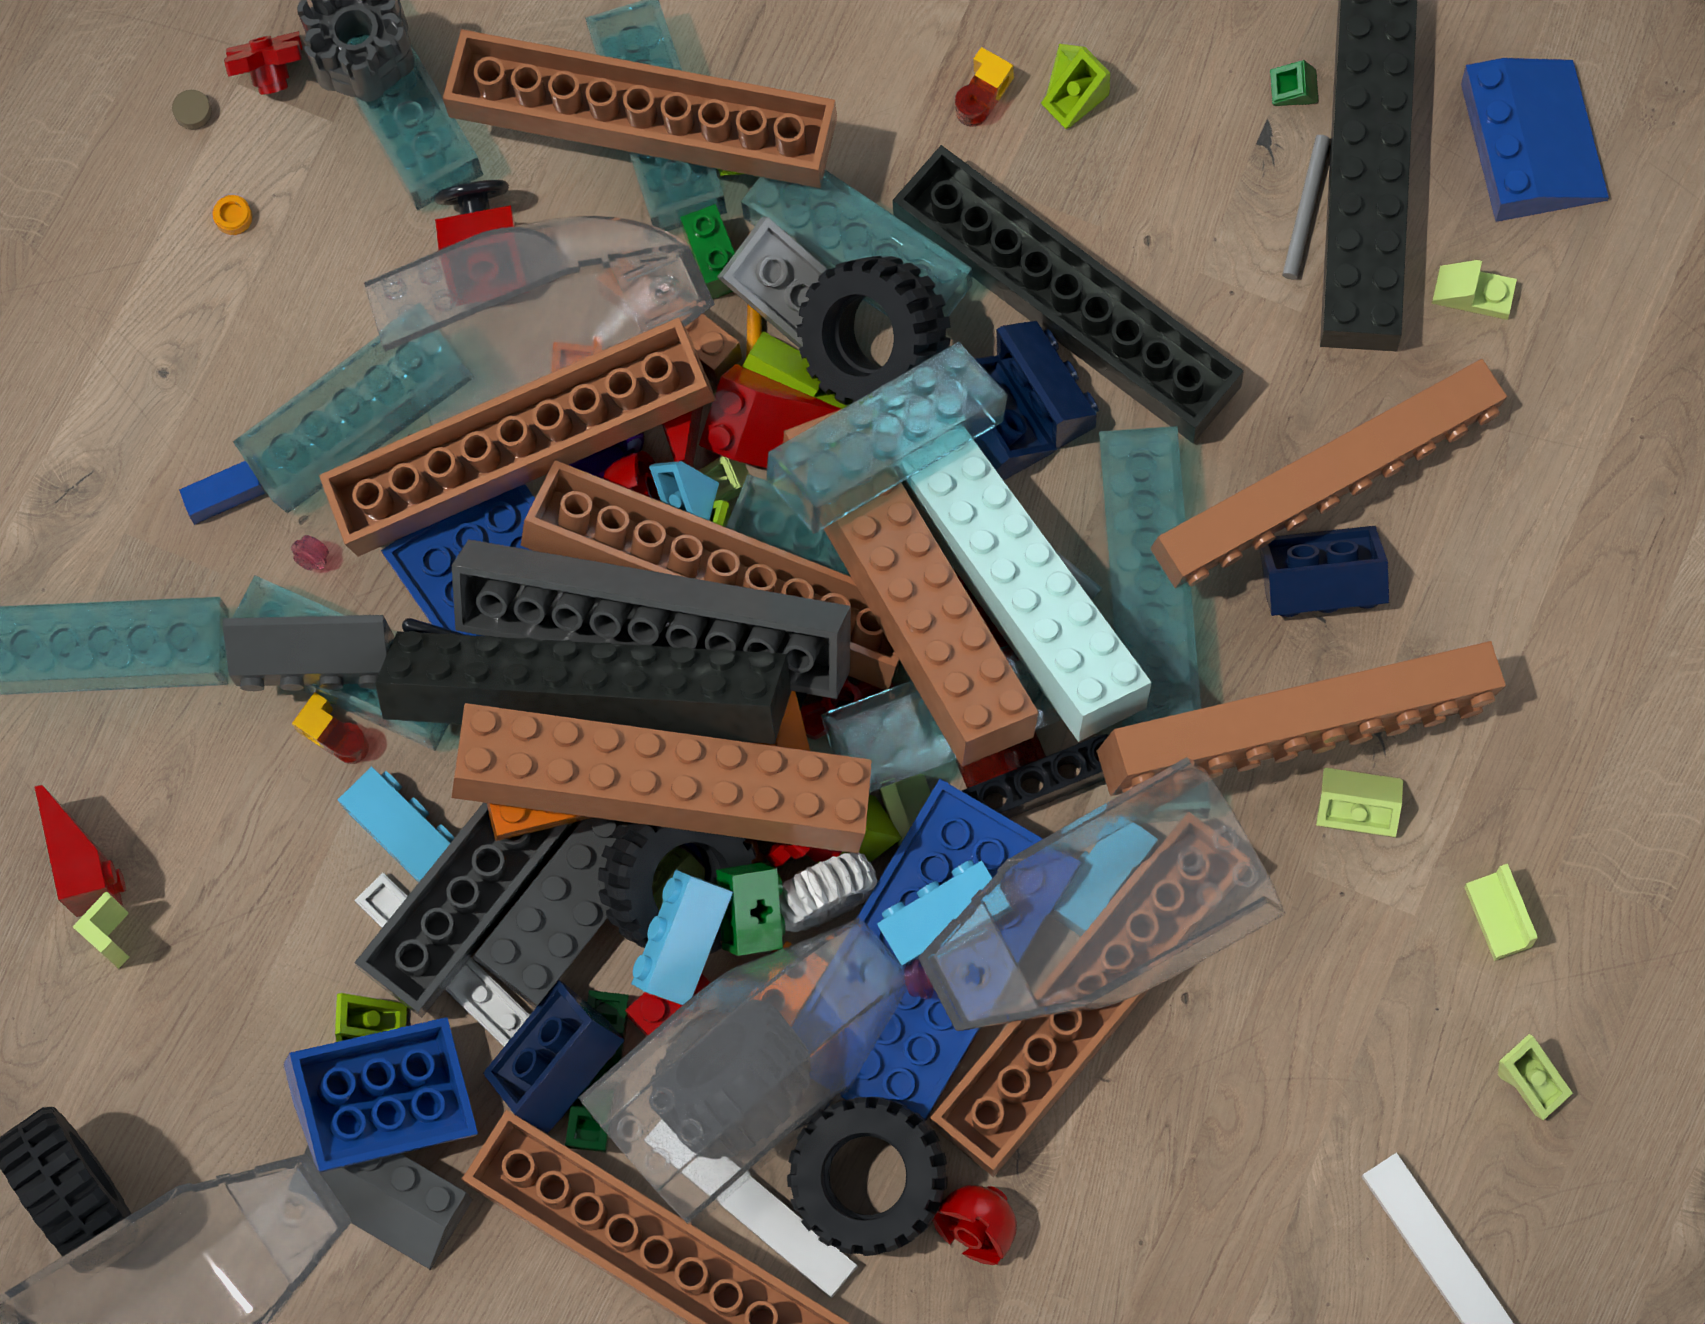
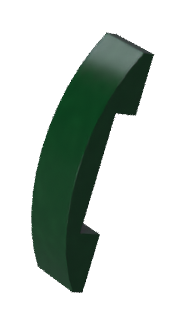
(583, 1129)

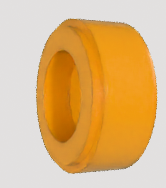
(232, 215)

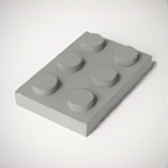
(773, 276)

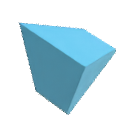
(685, 488)

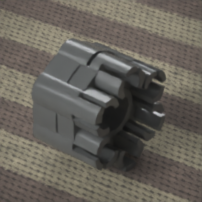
(361, 68)

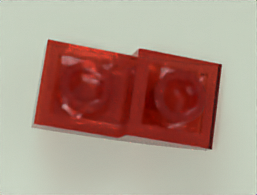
(1001, 762)

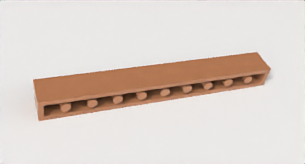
(1327, 474)

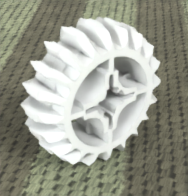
(826, 891)

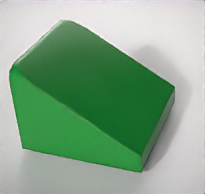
(1294, 84)

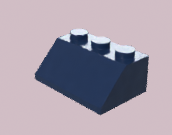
(1046, 381)
(1020, 437)
(1325, 571)
(552, 1057)

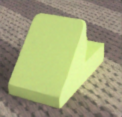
(1470, 290)
(1534, 1077)

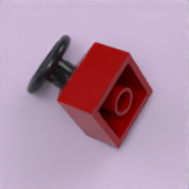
(474, 211)

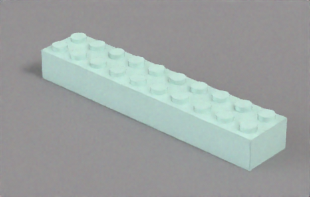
(1028, 592)

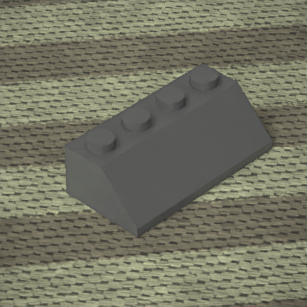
(306, 651)
(400, 1204)

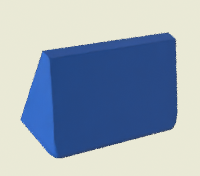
(221, 492)

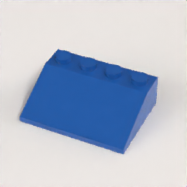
(1532, 136)
(380, 1094)

